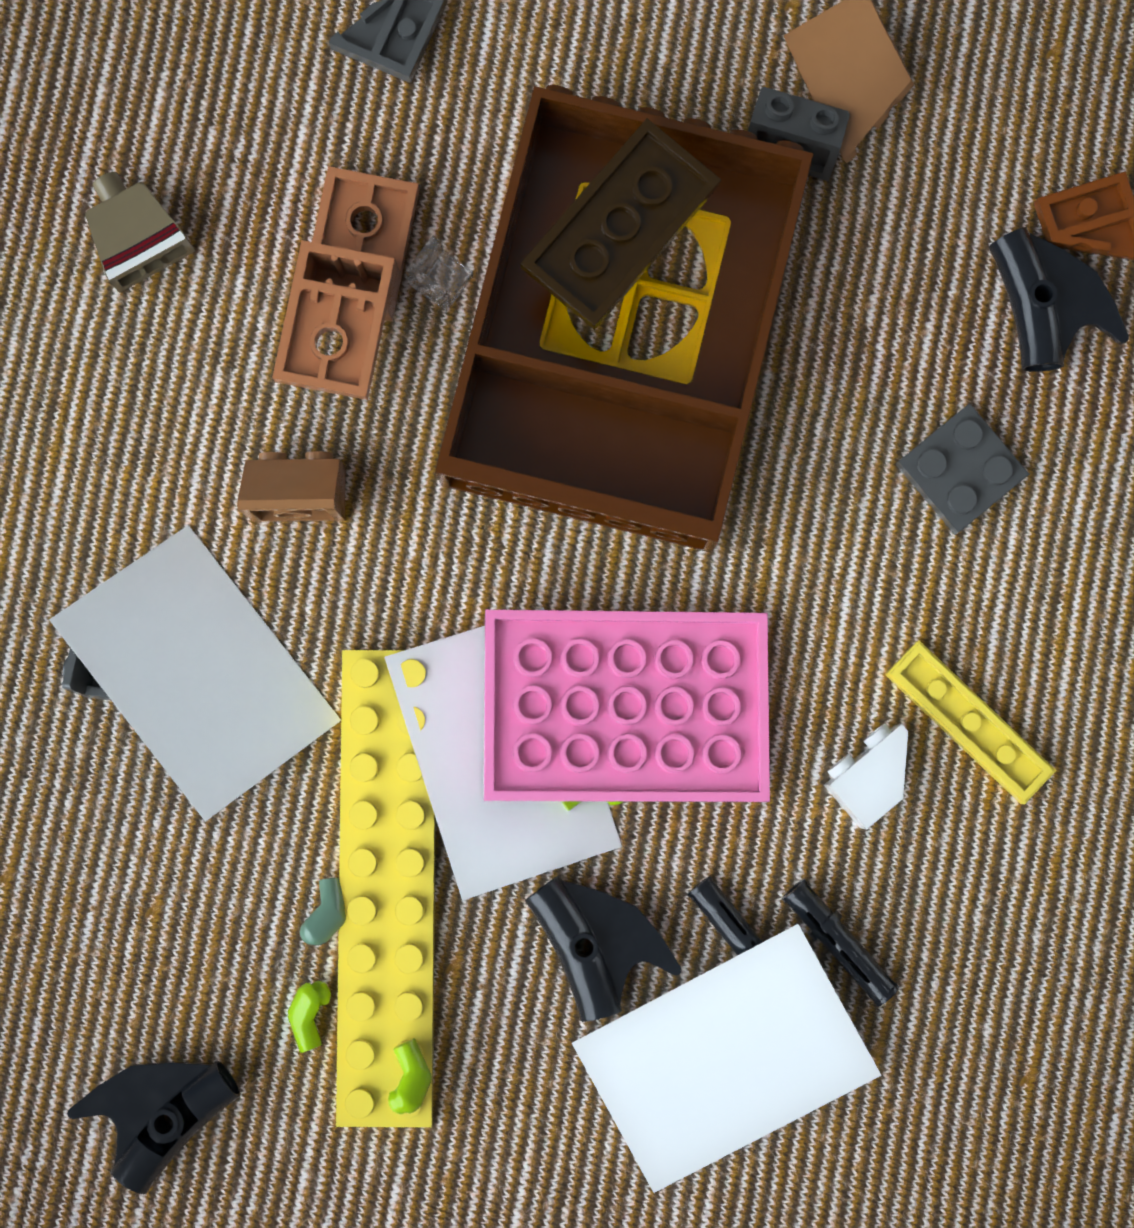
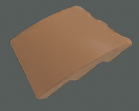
(851, 66)

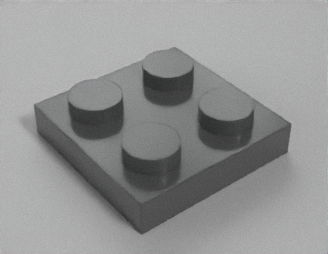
(962, 469)

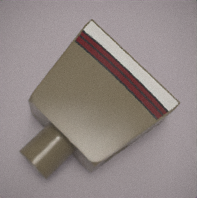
(133, 232)

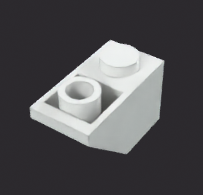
(874, 779)

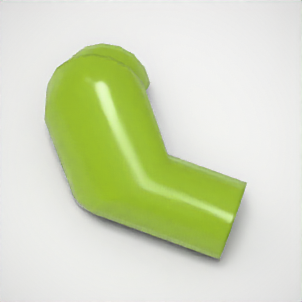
(303, 1011)
(414, 1082)

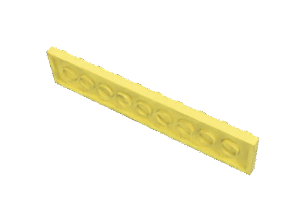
(385, 894)

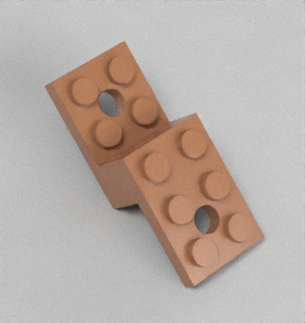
(346, 283)

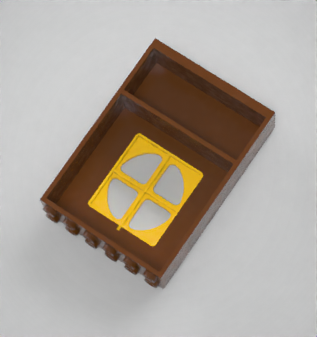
(592, 429)

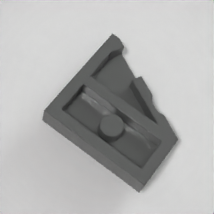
(391, 35)

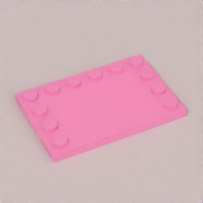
(626, 706)

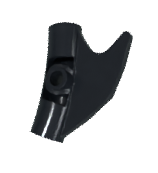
(1069, 296)
(618, 936)
(137, 1106)

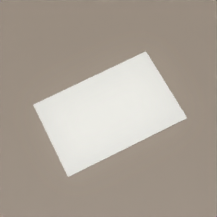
(195, 672)
(484, 840)
(726, 1058)

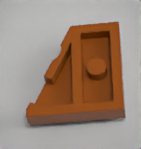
(1091, 217)

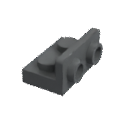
(804, 122)

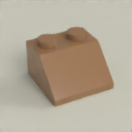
(293, 488)

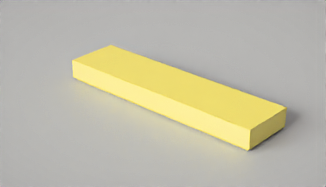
(970, 722)

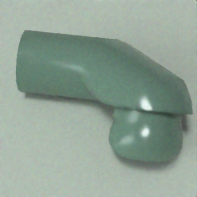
(327, 917)

